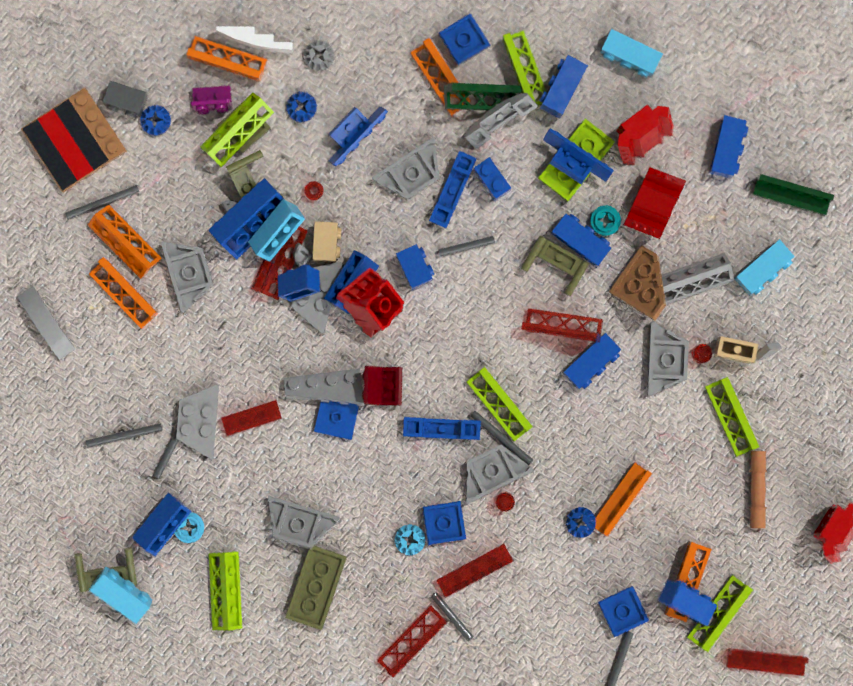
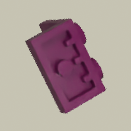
(212, 99)

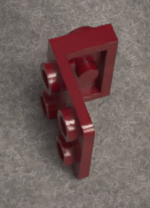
(382, 386)

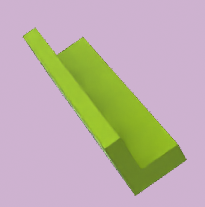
(519, 68)
(234, 126)
(508, 403)
(739, 415)
(228, 591)
(725, 618)

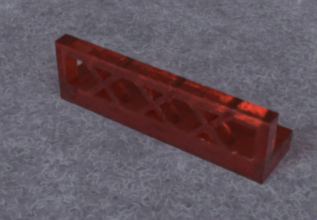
(268, 270)
(562, 332)
(474, 570)
(421, 642)
(766, 661)

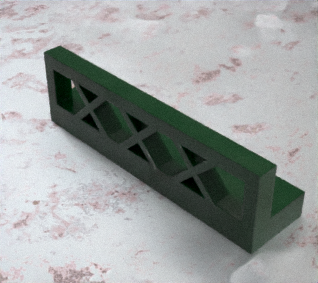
(478, 89)
(792, 194)

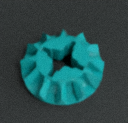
(613, 215)

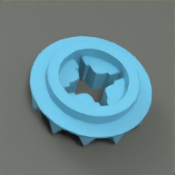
(405, 531)
(197, 532)

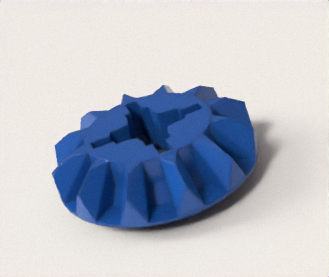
(301, 116)
(161, 126)
(588, 519)

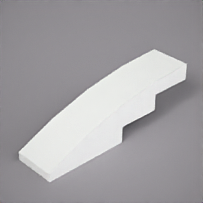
(248, 37)

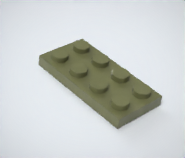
(316, 587)

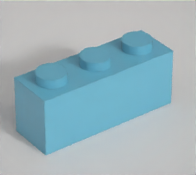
(631, 53)
(276, 230)
(765, 268)
(121, 594)

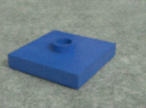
(464, 39)
(336, 419)
(444, 523)
(623, 611)

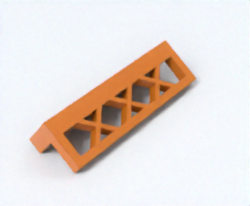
(223, 63)
(443, 69)
(121, 243)
(125, 285)
(621, 498)
(684, 570)

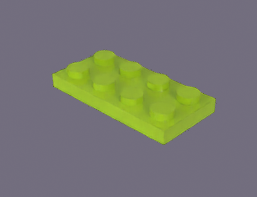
(589, 139)

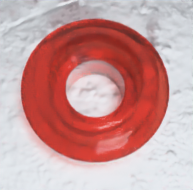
(314, 184)

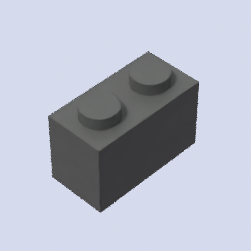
(125, 99)

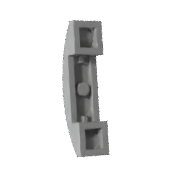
(498, 116)
(45, 323)

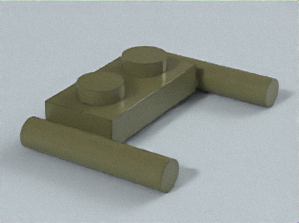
(241, 175)
(560, 259)
(86, 578)

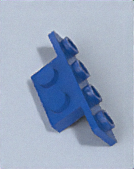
(352, 130)
(574, 160)

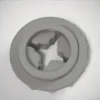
(318, 64)

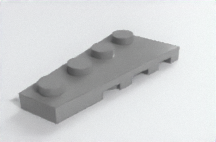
(331, 386)

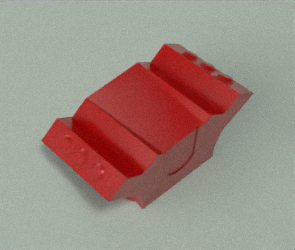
(643, 132)
(654, 202)
(371, 302)
(835, 531)

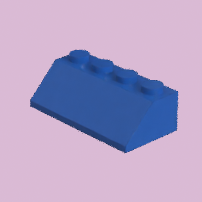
(246, 218)

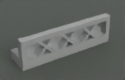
(694, 274)

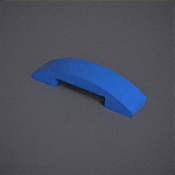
(453, 189)
(442, 428)

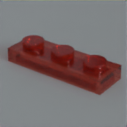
(251, 418)

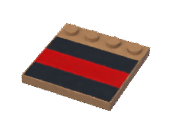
(74, 140)

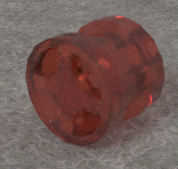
(703, 350)
(507, 501)

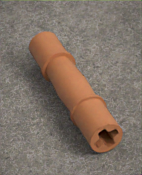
(758, 490)

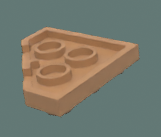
(642, 284)

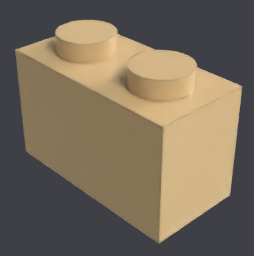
(325, 242)
(736, 350)

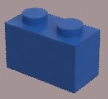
(492, 179)
(414, 266)
(298, 283)

